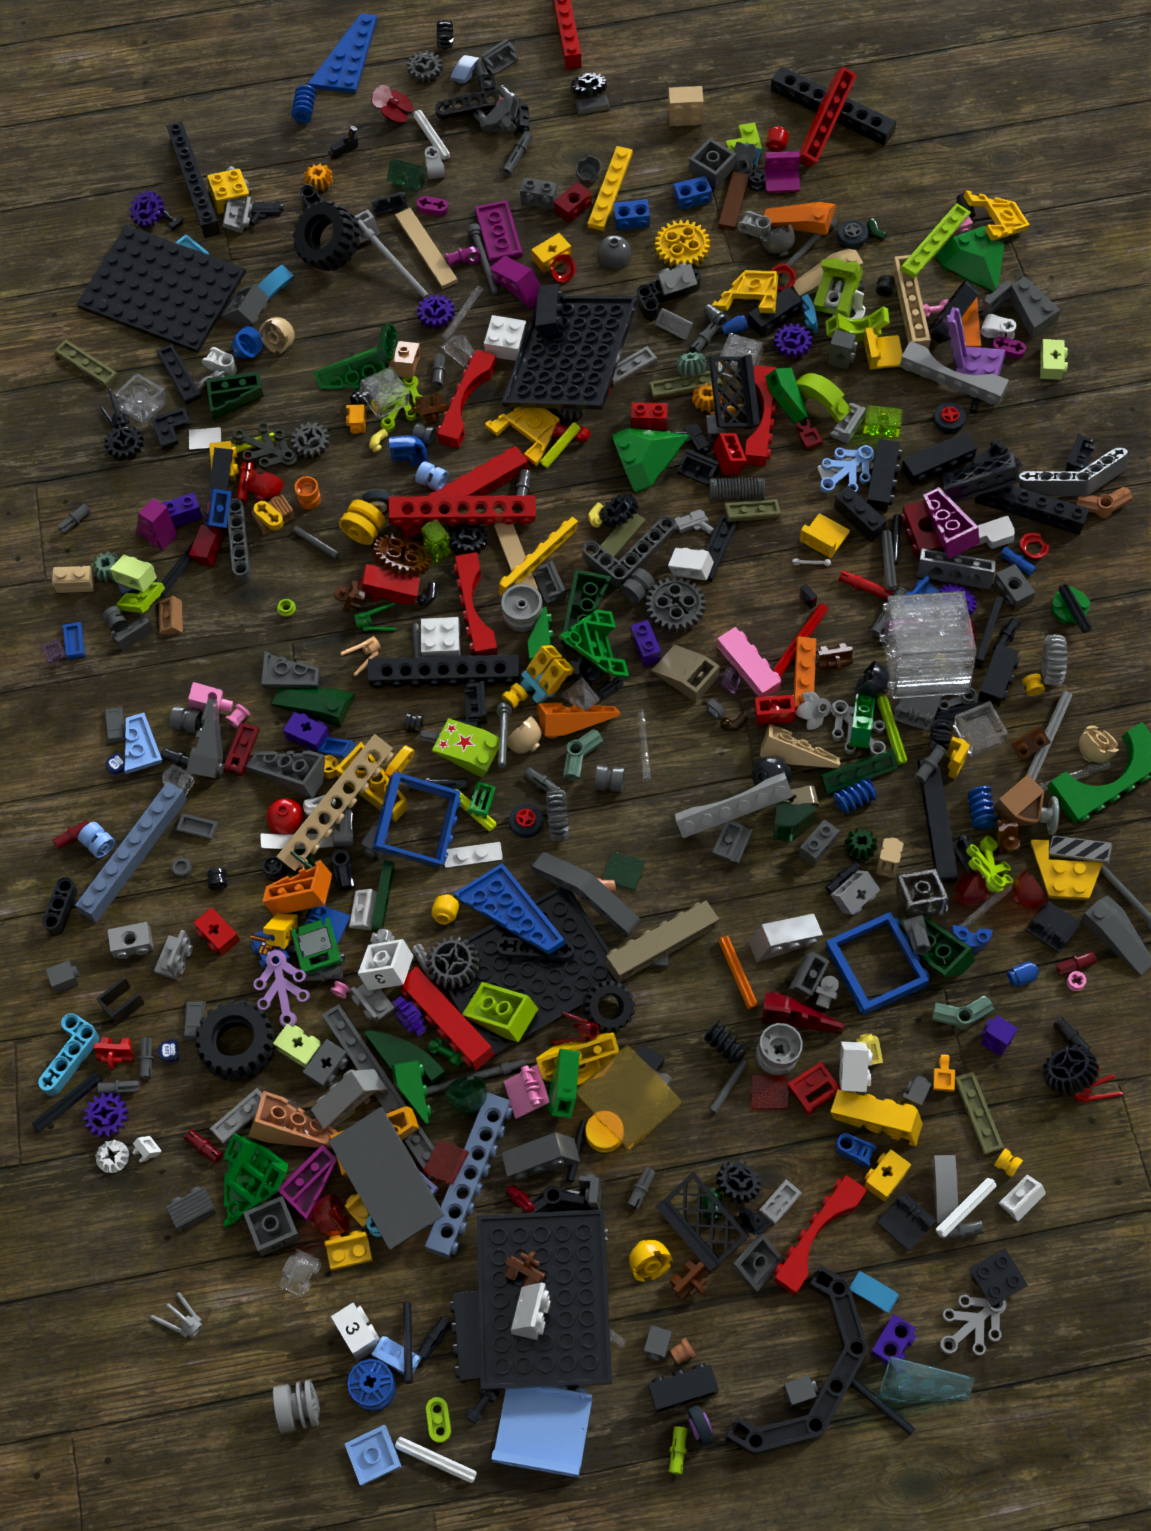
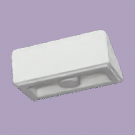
(363, 909)
(1022, 1197)

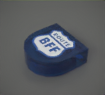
(115, 763)
(169, 1050)

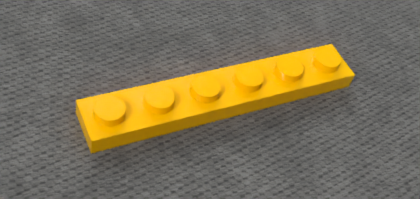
(610, 188)
(541, 553)

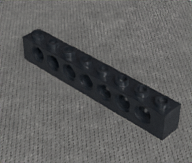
(852, 115)
(193, 179)
(453, 664)

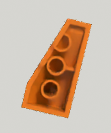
(803, 217)
(561, 720)

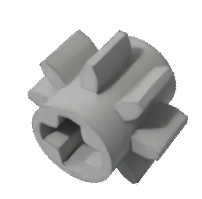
(382, 935)

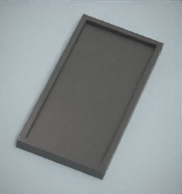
(386, 1178)

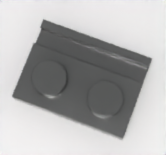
(997, 298)
(732, 842)

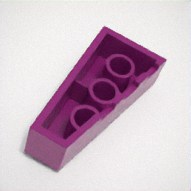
(951, 524)

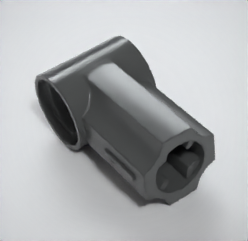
(343, 833)
(917, 931)

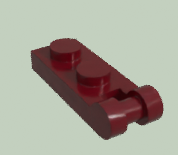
(241, 748)

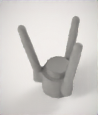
(189, 1325)

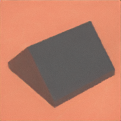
(757, 1262)

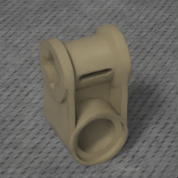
(803, 795)

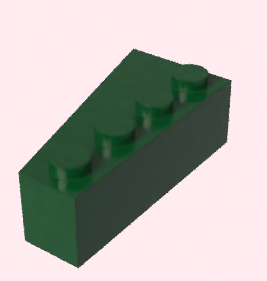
(585, 596)

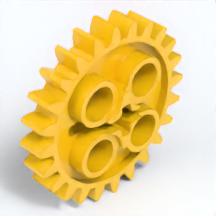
(682, 243)

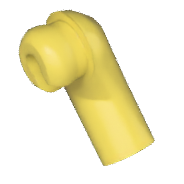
(376, 438)

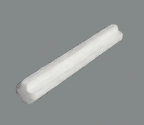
(431, 134)
(966, 1207)
(435, 1459)

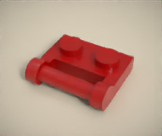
(811, 1082)

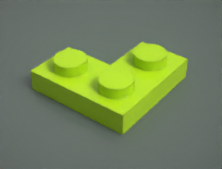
(748, 135)
(141, 602)

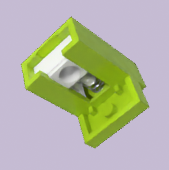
(841, 272)

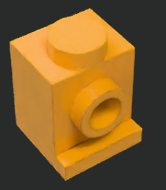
(356, 418)

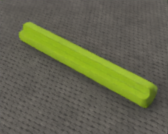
(892, 730)

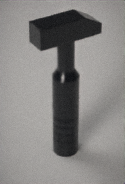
(174, 222)

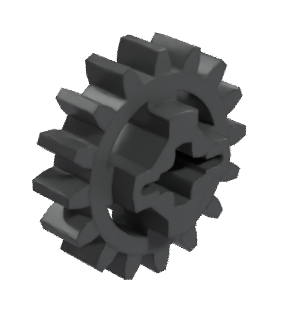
(424, 66)
(310, 438)

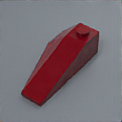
(788, 1011)

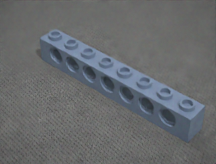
(447, 1246)

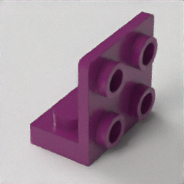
(782, 172)

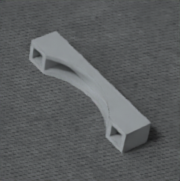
(985, 387)
(707, 816)

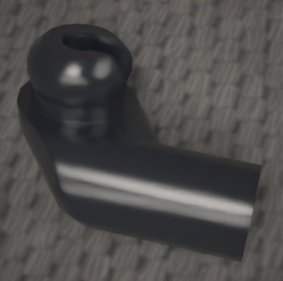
(425, 599)

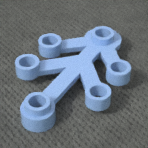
(849, 467)

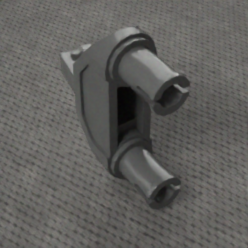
(502, 115)

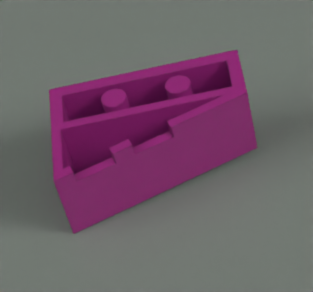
(517, 280)
(156, 525)
(308, 1182)

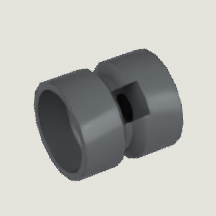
(637, 585)
(185, 719)
(609, 778)

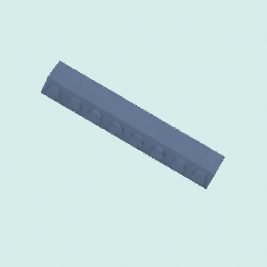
(131, 852)

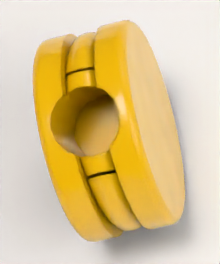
(600, 1137)

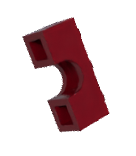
(915, 517)

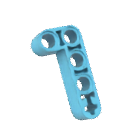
(65, 1058)

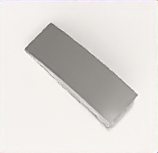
(944, 1186)

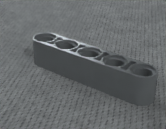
(239, 548)

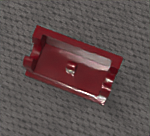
(207, 545)

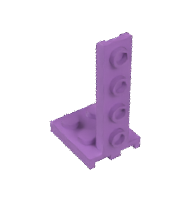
(971, 359)

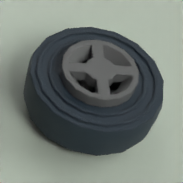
(852, 234)

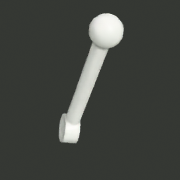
(827, 562)

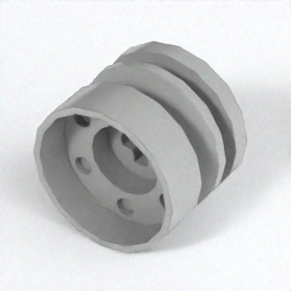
(783, 1039)
(296, 1406)

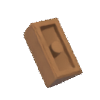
(170, 616)

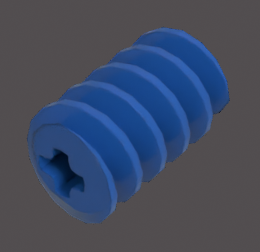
(303, 104)
(855, 795)
(981, 808)

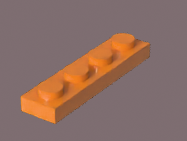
(804, 668)

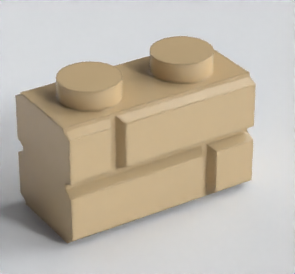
(73, 579)
(889, 857)

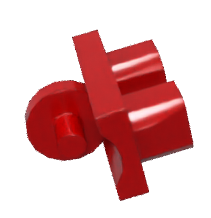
(113, 1053)

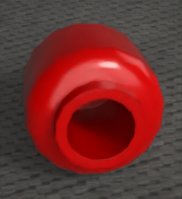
(776, 139)

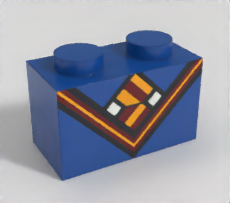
(218, 508)
(260, 946)

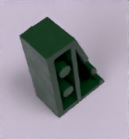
(233, 392)

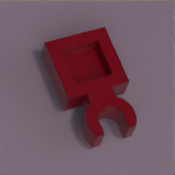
(809, 437)

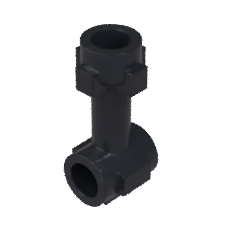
(473, 1414)

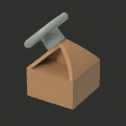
(1024, 806)

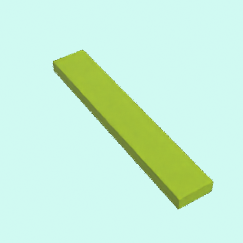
(935, 241)

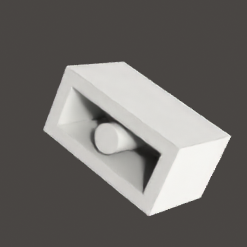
(691, 563)

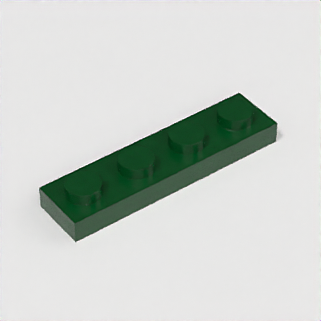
(858, 771)

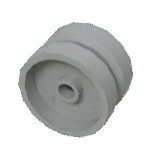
(521, 607)

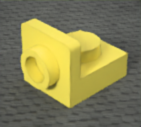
(873, 1044)

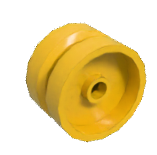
(362, 522)

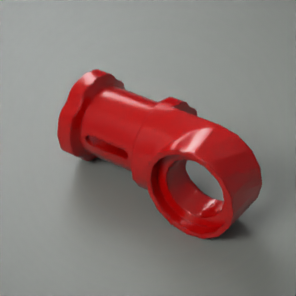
(581, 436)

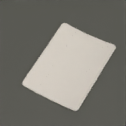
(202, 437)

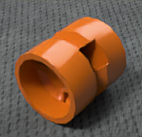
(307, 492)

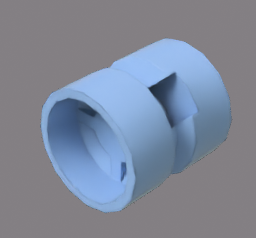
(430, 476)
(95, 839)

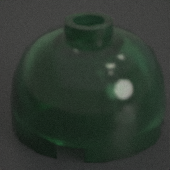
(467, 1095)

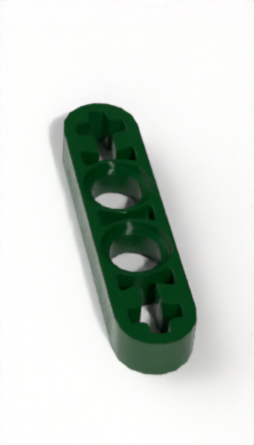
(387, 343)
(383, 895)

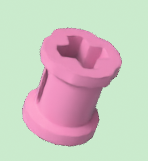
(237, 716)

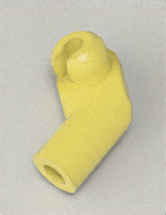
(594, 517)

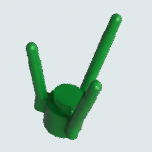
(364, 619)

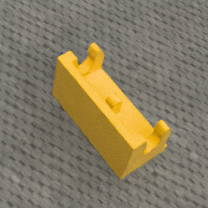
(280, 928)

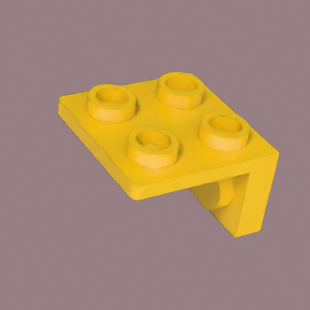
(225, 187)
(882, 351)
(824, 535)

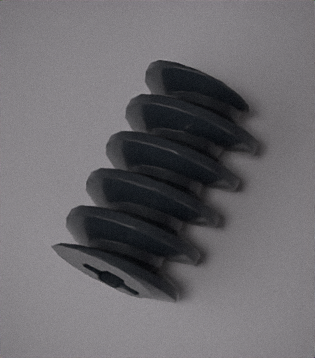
(725, 1043)

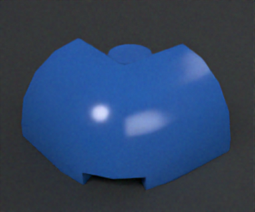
(408, 448)

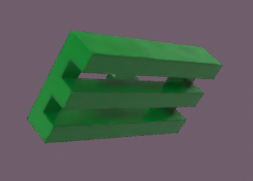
(478, 811)

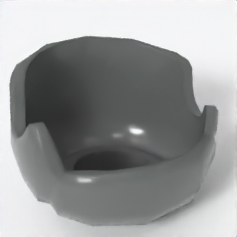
(588, 169)

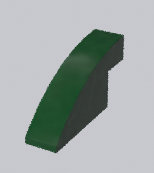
(397, 1050)

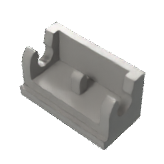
(849, 424)

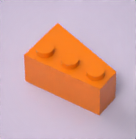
(299, 892)

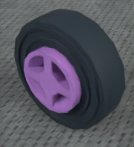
(700, 1426)

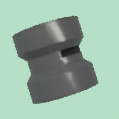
(423, 433)
(113, 617)

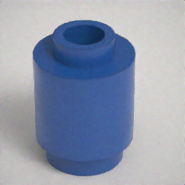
(1023, 974)

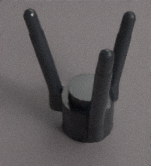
(118, 418)

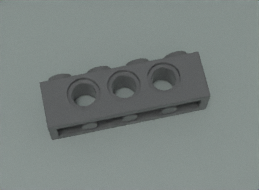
(957, 569)

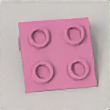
(526, 1091)

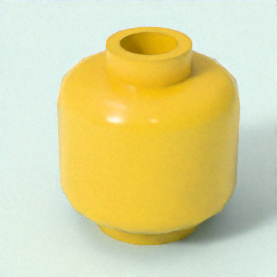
(445, 909)

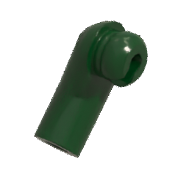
(873, 229)

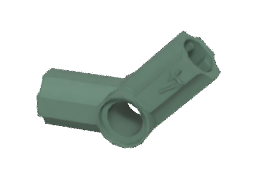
(574, 761)
(974, 1012)

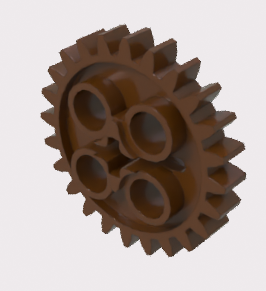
(388, 552)

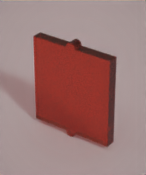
(769, 1092)
(446, 1162)

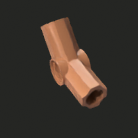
(1112, 501)

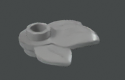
(216, 374)
(811, 710)

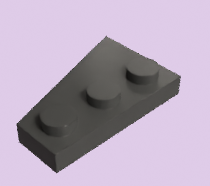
(283, 673)

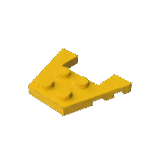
(1004, 213)
(752, 285)
(533, 423)
(1065, 878)

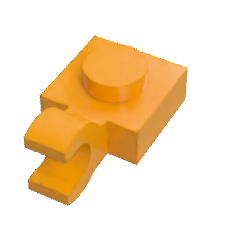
(944, 1077)

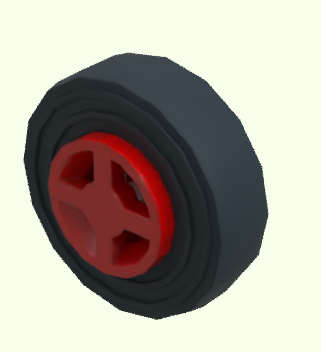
(954, 413)
(522, 814)

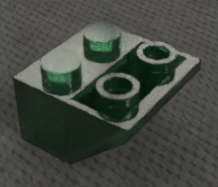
(792, 820)

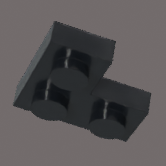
(167, 423)

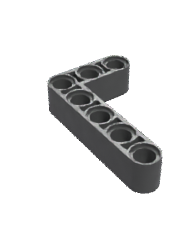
(633, 555)

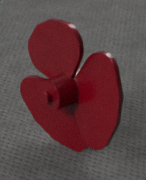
(390, 103)

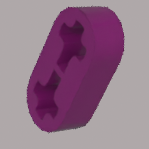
(432, 205)
(1010, 346)

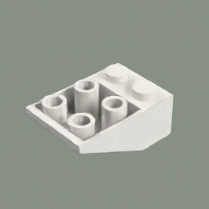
(530, 1310)

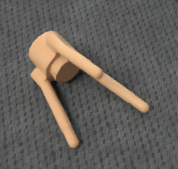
(369, 646)

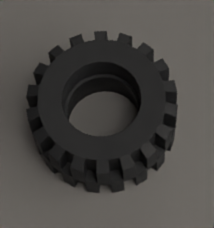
(624, 1000)

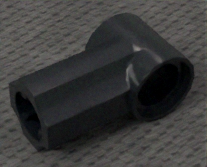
(343, 871)

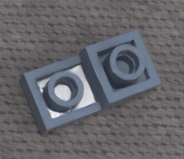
(463, 69)

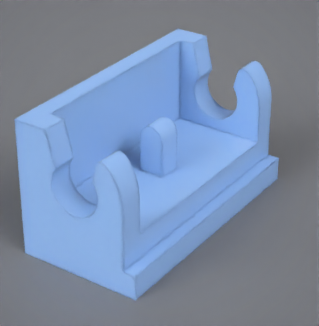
(393, 1355)

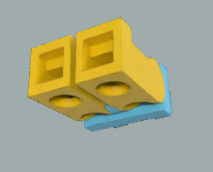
(546, 673)

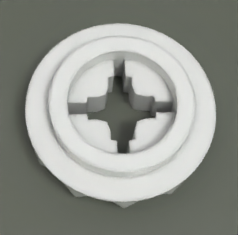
(121, 1157)

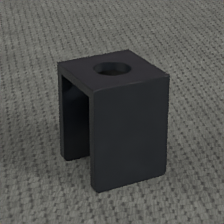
(115, 992)

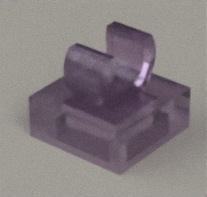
(54, 651)
(730, 680)

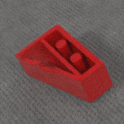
(387, 585)

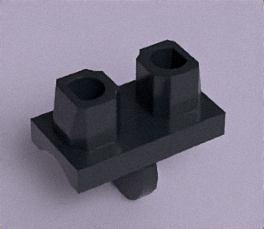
(585, 670)

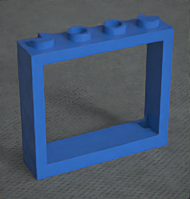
(386, 812)
(849, 978)

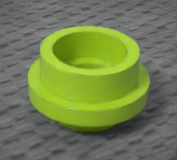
(284, 604)

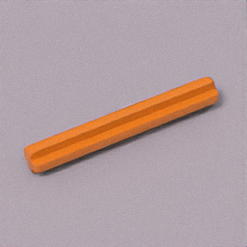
(738, 972)

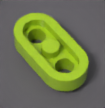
(438, 1420)

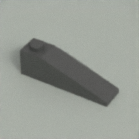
(208, 755)
(294, 771)
(1115, 930)

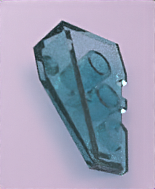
(916, 1382)

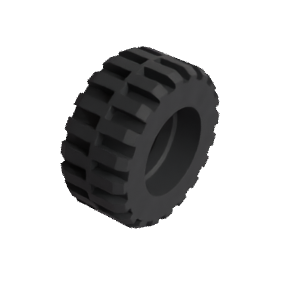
(309, 232)
(220, 1021)

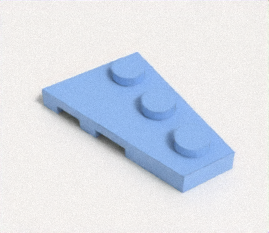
(140, 745)

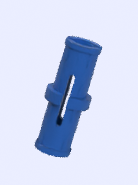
(1019, 560)

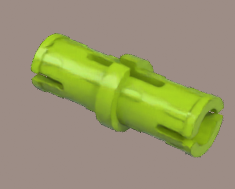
(678, 1450)

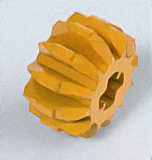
(319, 177)
(703, 398)

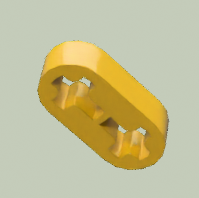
(266, 517)
(401, 760)

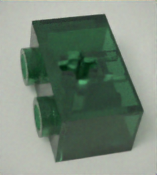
(400, 169)

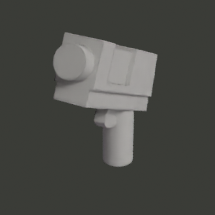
(696, 520)

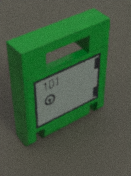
(315, 941)

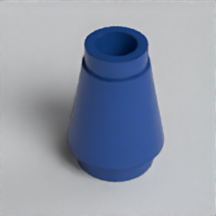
(735, 325)

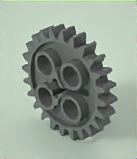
(675, 604)

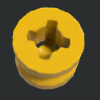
(1033, 685)
(330, 762)

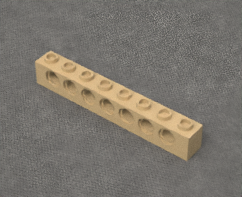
(375, 745)

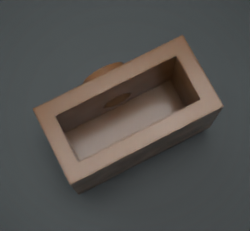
(406, 359)

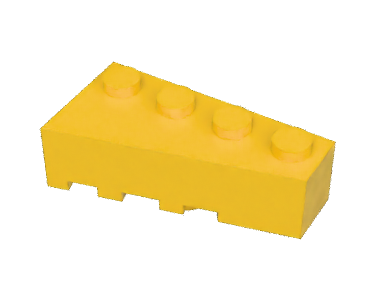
(377, 787)
(878, 1115)

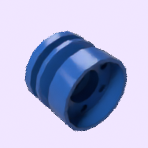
(384, 1383)

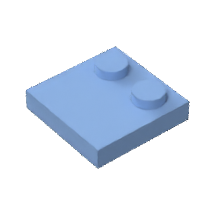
(373, 1455)

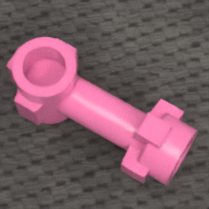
(934, 309)

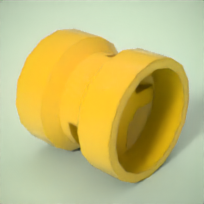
(515, 695)
(1008, 1162)

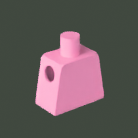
(200, 693)

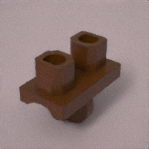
(428, 410)
(353, 596)
(835, 657)
(1030, 742)
(1007, 836)
(515, 1266)
(692, 1282)

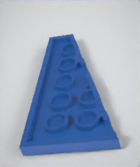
(346, 62)
(507, 904)

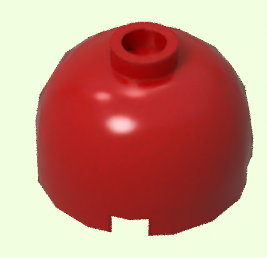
(264, 485)
(284, 817)

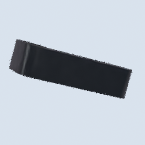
(468, 108)
(651, 295)
(961, 299)

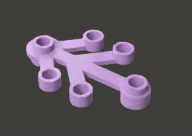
(280, 985)

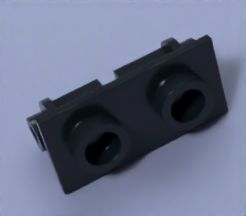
(521, 120)
(385, 205)
(960, 848)
(753, 1222)

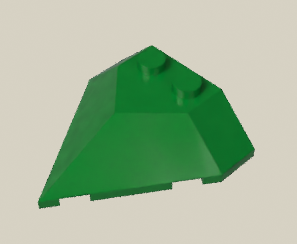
(974, 257)
(646, 454)
(591, 641)
(251, 1176)

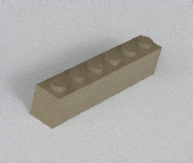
(661, 941)

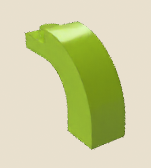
(857, 326)
(825, 392)

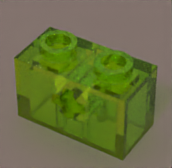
(882, 421)
(436, 540)

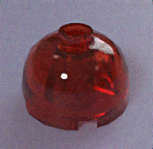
(971, 889)
(1028, 891)
(328, 1216)

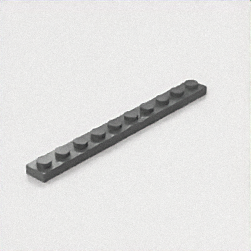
(364, 1060)

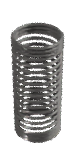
(715, 483)

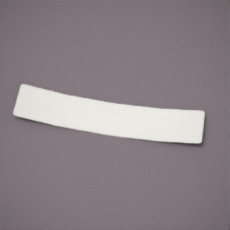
(278, 841)

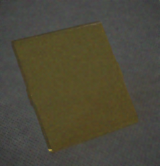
(628, 1097)

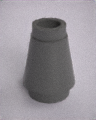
(715, 315)

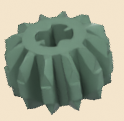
(691, 364)
(102, 565)

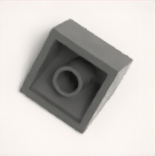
(246, 306)

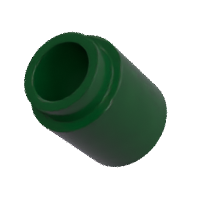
(707, 1204)

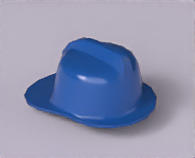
(247, 343)

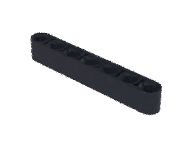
(938, 826)

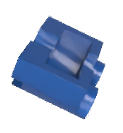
(976, 941)

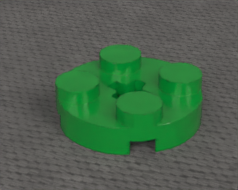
(1060, 609)

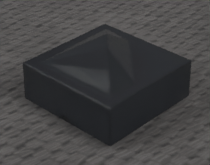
(808, 596)

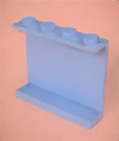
(543, 1429)

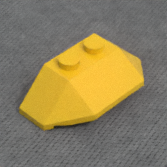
(591, 1058)

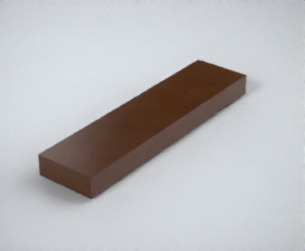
(733, 200)

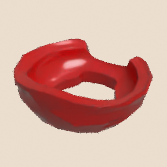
(570, 268)
(784, 268)
(1033, 538)

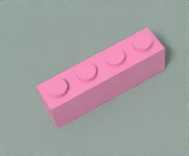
(748, 663)

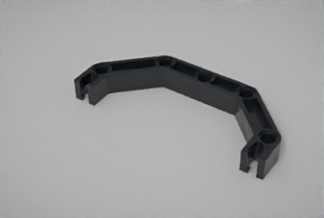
(850, 1333)

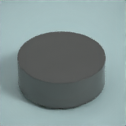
(181, 867)

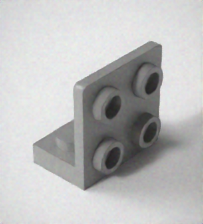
(174, 955)

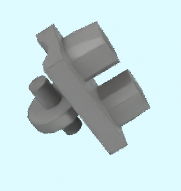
(827, 992)

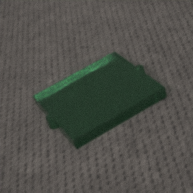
(624, 870)

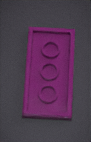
(498, 231)

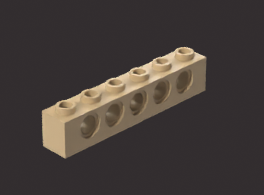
(911, 304)

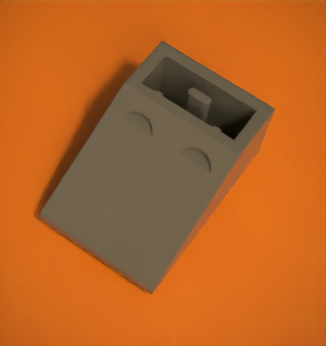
(687, 671)

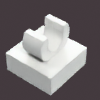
(146, 1147)

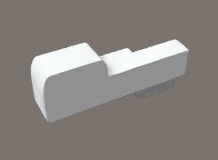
(996, 532)

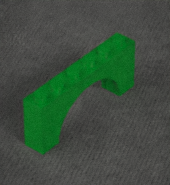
(1080, 799)

